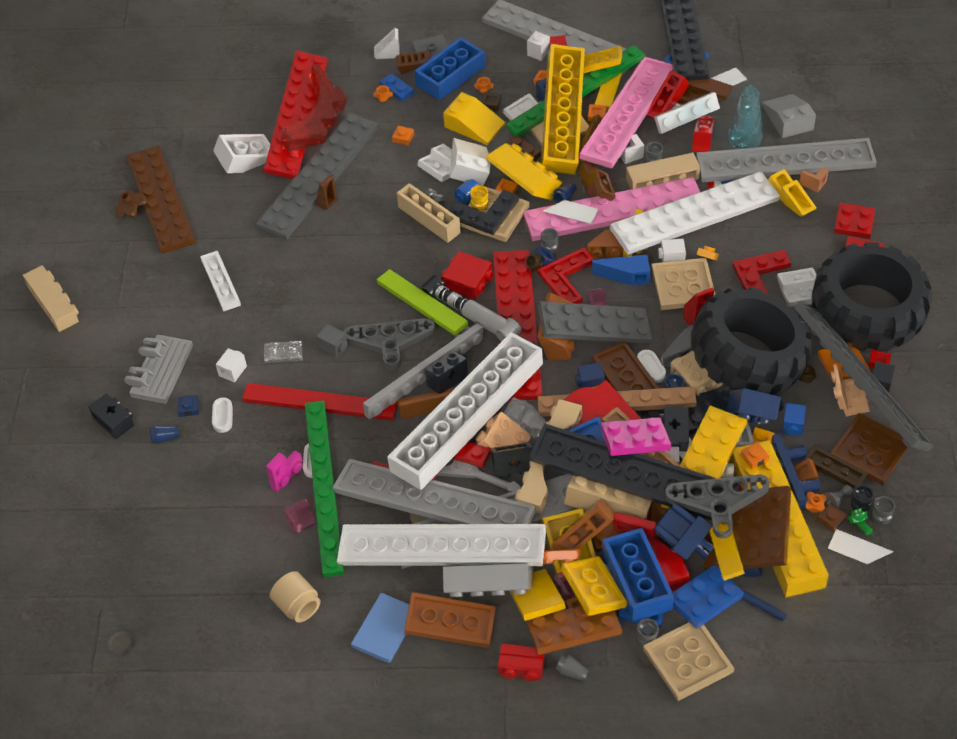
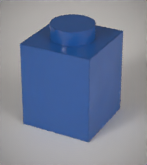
(793, 419)

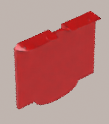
(600, 402)

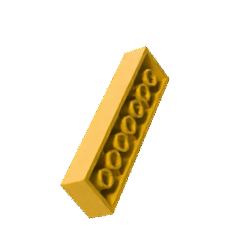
(562, 109)
(804, 565)

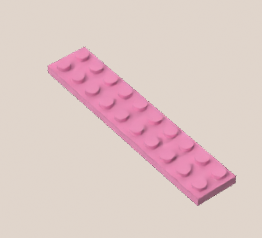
(626, 113)
(608, 211)

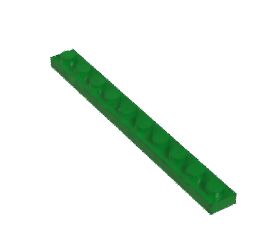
(591, 81)
(324, 494)

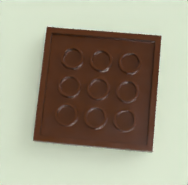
(760, 531)

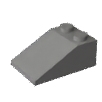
(790, 115)

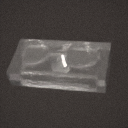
(283, 351)

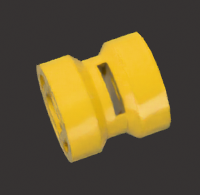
(479, 197)

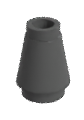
(571, 668)

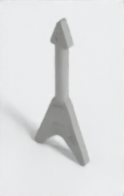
(465, 470)

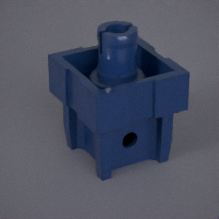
(684, 532)

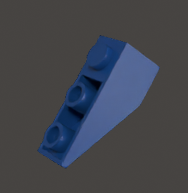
(628, 270)

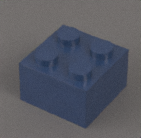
(753, 405)

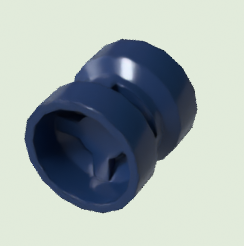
(673, 381)

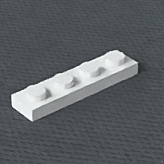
(687, 112)
(220, 281)

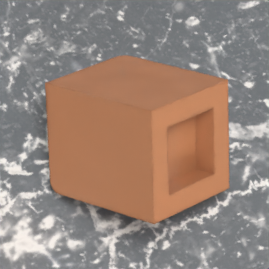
(813, 181)

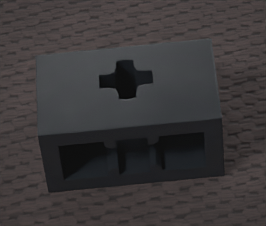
(446, 372)
(111, 415)
(676, 418)
(503, 455)

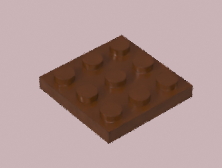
(871, 448)

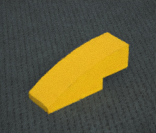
(791, 193)

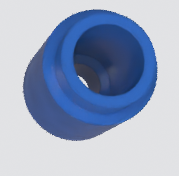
(462, 193)

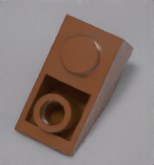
(605, 246)

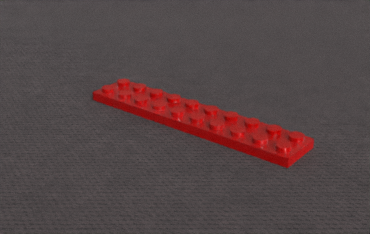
(296, 105)
(516, 301)

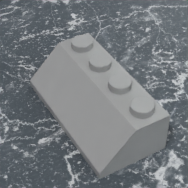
(487, 579)

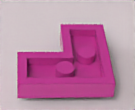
(282, 470)

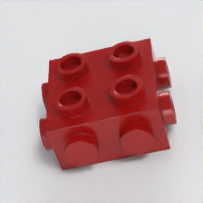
(467, 275)

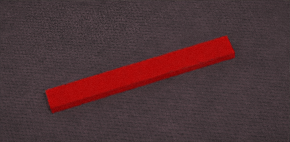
(297, 398)

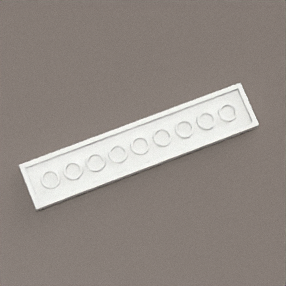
(694, 212)
(442, 544)

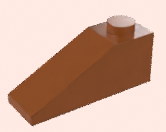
(585, 527)

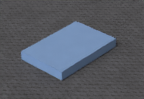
(382, 628)

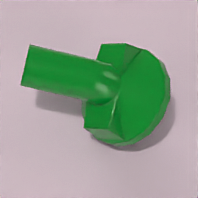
(858, 516)

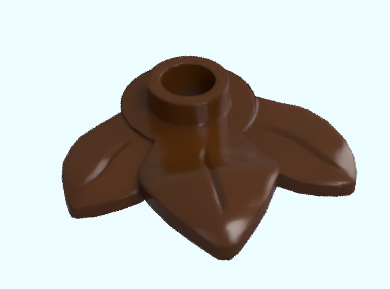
(129, 203)

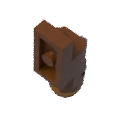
(595, 181)

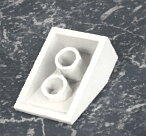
(241, 151)
(469, 162)

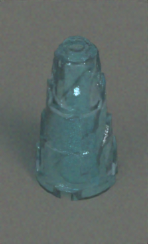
(747, 123)

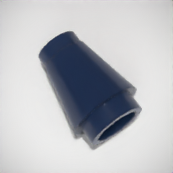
(564, 192)
(163, 433)

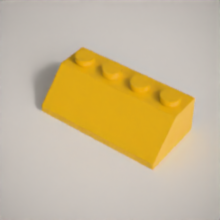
(524, 170)

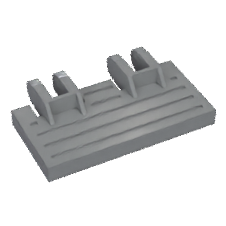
(159, 371)

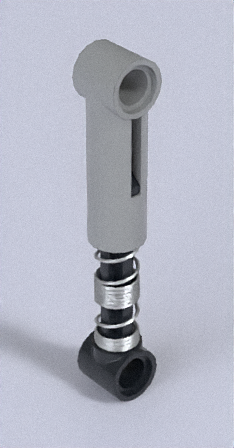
(471, 310)

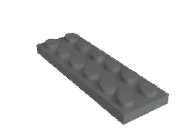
(594, 322)

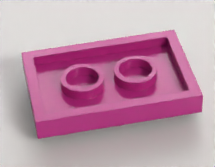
(635, 436)

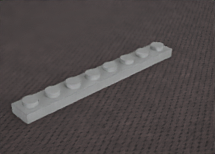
(417, 375)

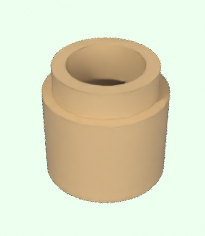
(295, 597)

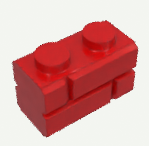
(520, 662)

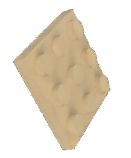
(509, 223)
(680, 281)
(688, 660)

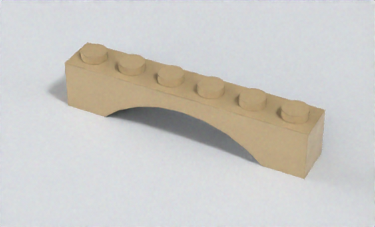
(534, 490)

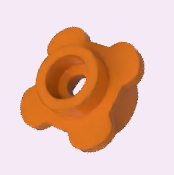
(483, 84)
(383, 93)
(815, 506)

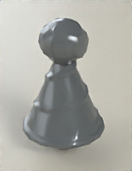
(836, 496)

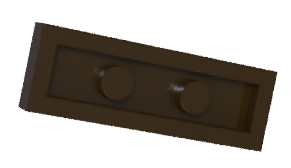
(836, 467)

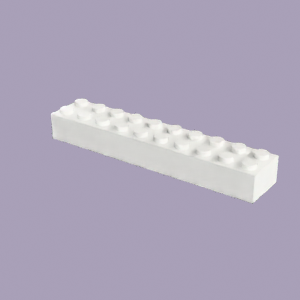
(465, 411)

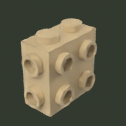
(692, 374)

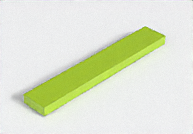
(422, 302)

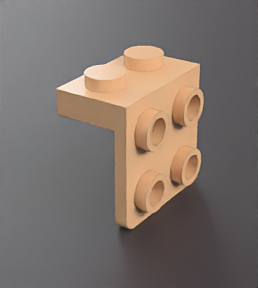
(849, 397)
(501, 432)

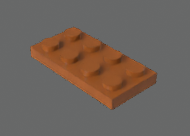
(450, 620)
(571, 628)

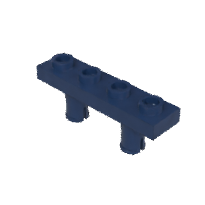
(785, 457)

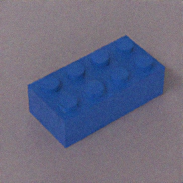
(450, 68)
(637, 574)

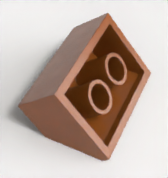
(556, 348)

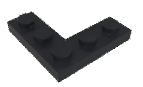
(492, 219)

